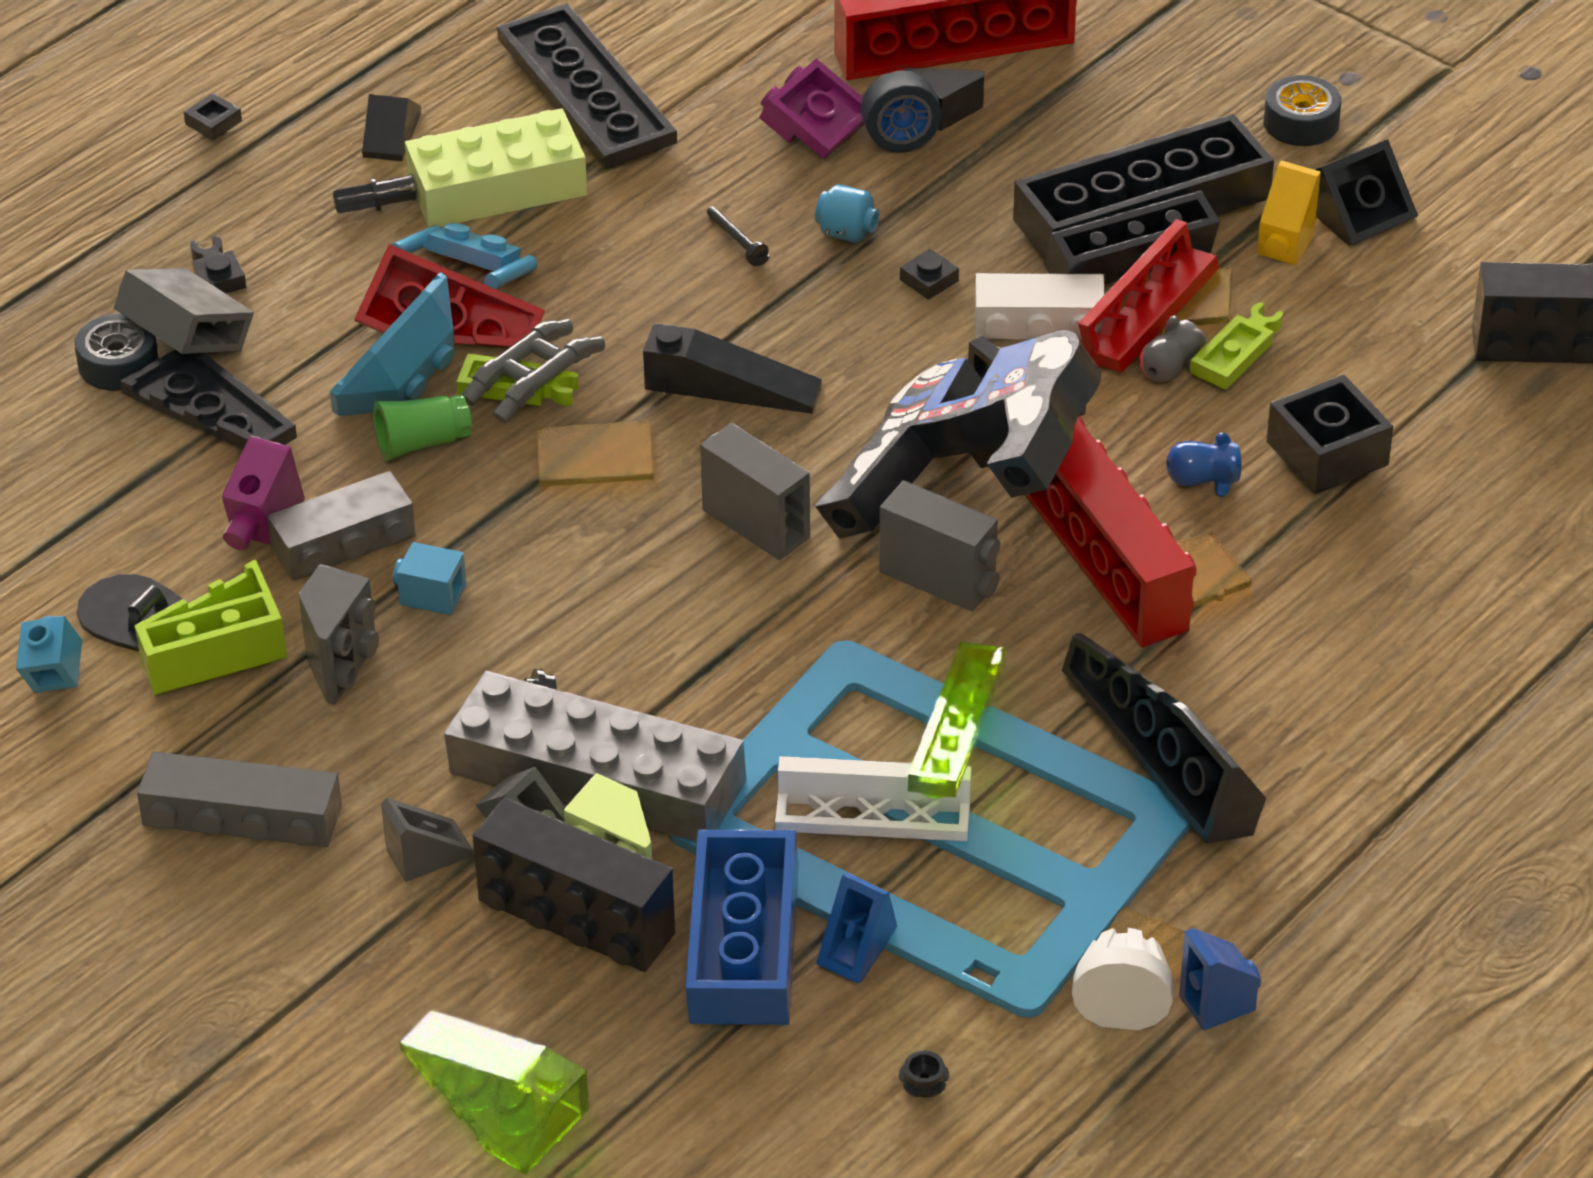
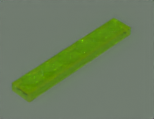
(956, 720)

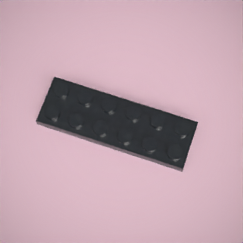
(589, 85)

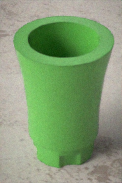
(419, 424)

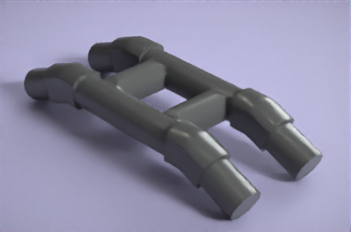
(526, 379)

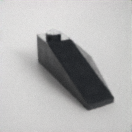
(711, 368)

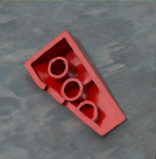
(478, 311)

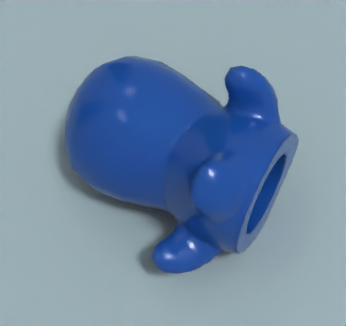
(1199, 462)

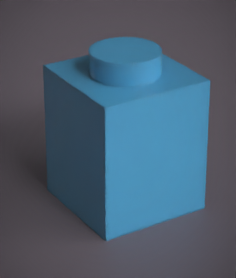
(430, 578)

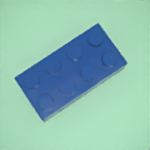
(742, 927)

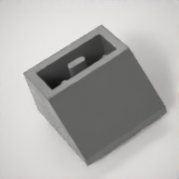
(337, 627)

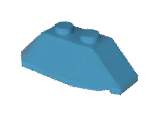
(402, 357)

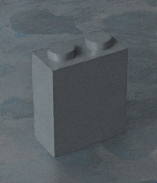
(183, 310)
(755, 491)
(938, 546)

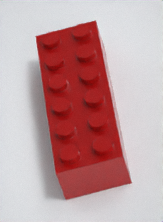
(902, 34)
(1118, 541)

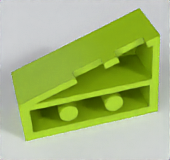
(213, 635)

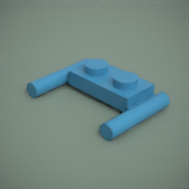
(483, 251)

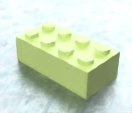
(496, 168)

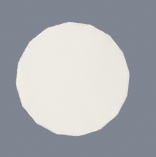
(1123, 981)

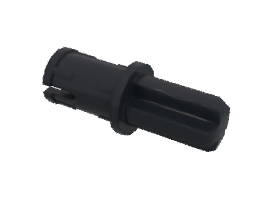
(374, 194)

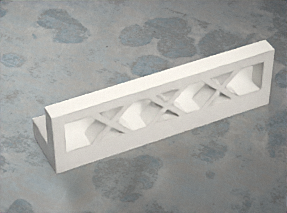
(874, 791)

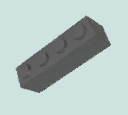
(239, 799)

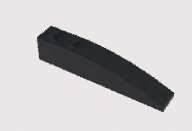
(1167, 743)

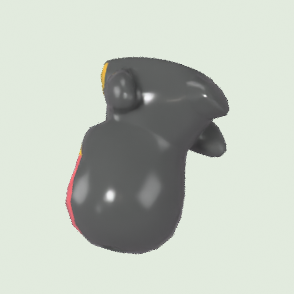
(1167, 353)

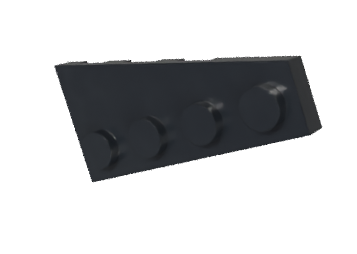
(208, 398)

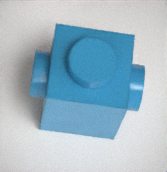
(49, 654)

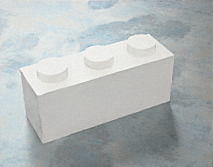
(1034, 303)

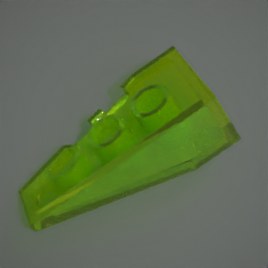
(504, 1087)

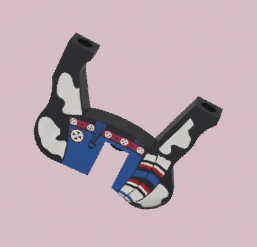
(1010, 421)

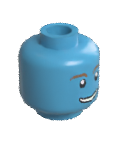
(846, 213)

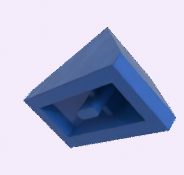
(857, 928)

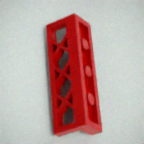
(1149, 304)

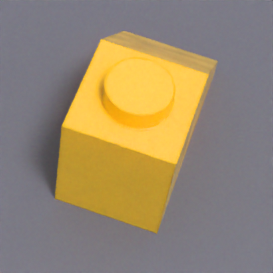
(1289, 213)

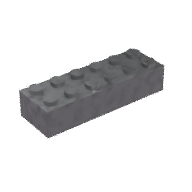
(679, 771)

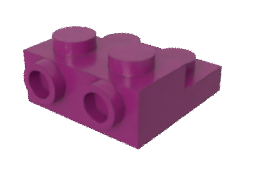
(814, 108)

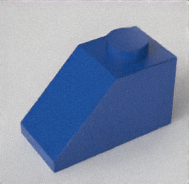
(1216, 979)

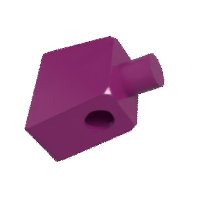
(260, 485)

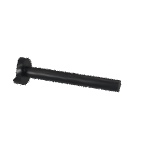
(756, 252)

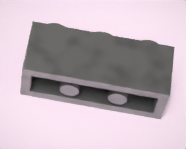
(341, 525)

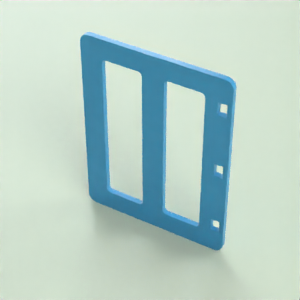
(1087, 895)

